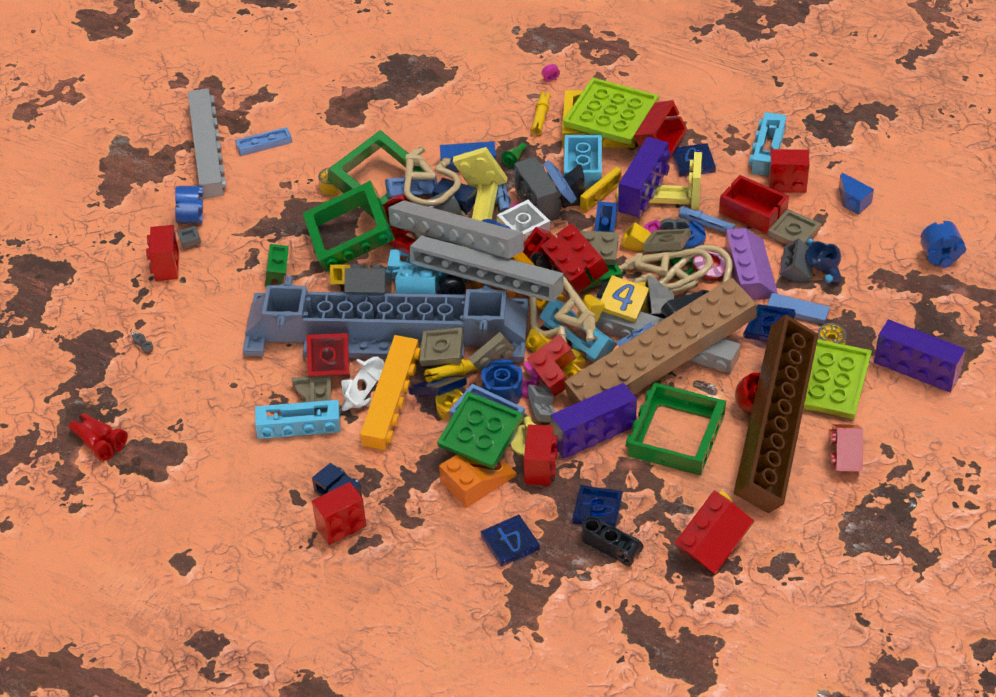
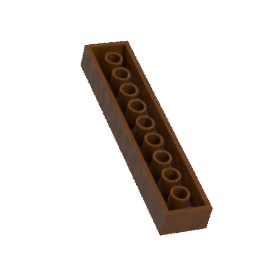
(776, 415)

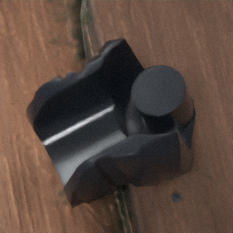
(540, 259)

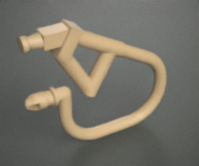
(415, 159)
(640, 261)
(676, 269)
(585, 321)

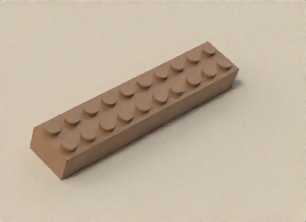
(667, 343)

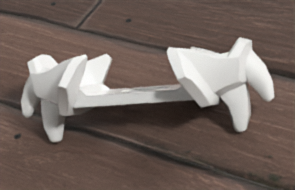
(370, 374)

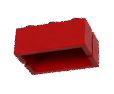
(662, 128)
(753, 204)
(572, 255)

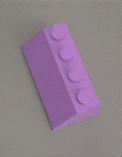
(750, 263)

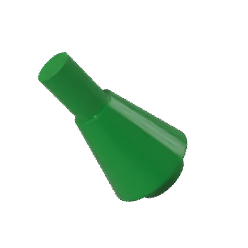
(512, 156)

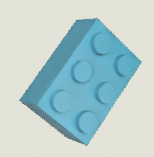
(584, 151)

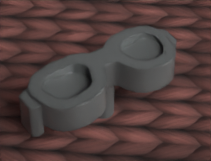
(680, 223)
(140, 340)

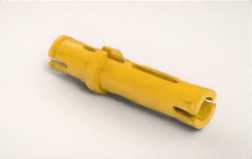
(542, 108)
(450, 370)

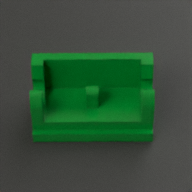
(276, 263)

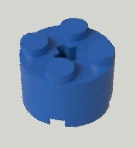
(188, 204)
(942, 243)
(503, 379)

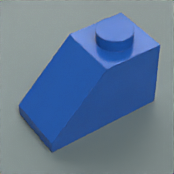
(854, 194)
(606, 216)

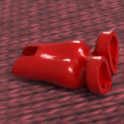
(99, 436)

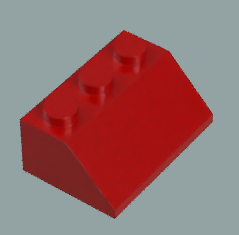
(714, 532)

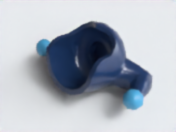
(824, 258)

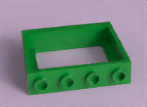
(344, 182)
(359, 245)
(682, 401)

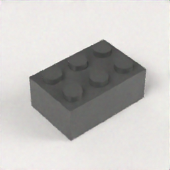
(537, 186)
(368, 280)

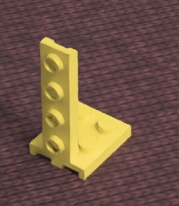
(485, 175)
(681, 194)

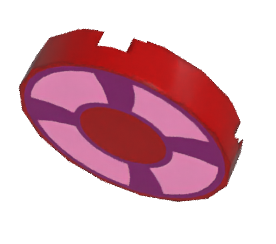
(717, 269)

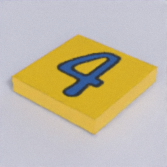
(624, 298)

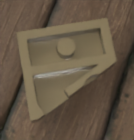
(313, 389)

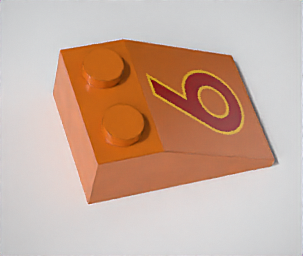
(472, 480)

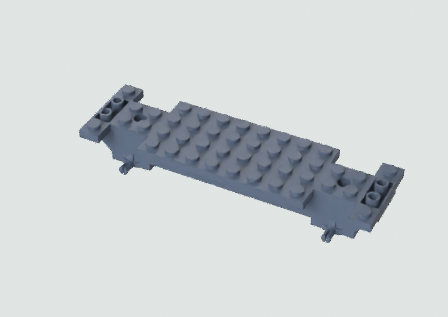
(373, 319)

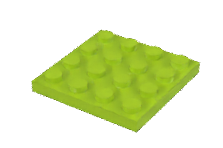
(610, 110)
(837, 379)

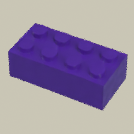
(643, 177)
(919, 355)
(594, 420)

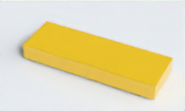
(600, 189)

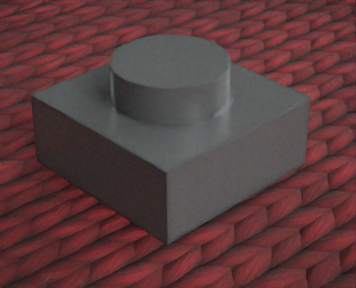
(189, 237)

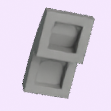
(541, 402)

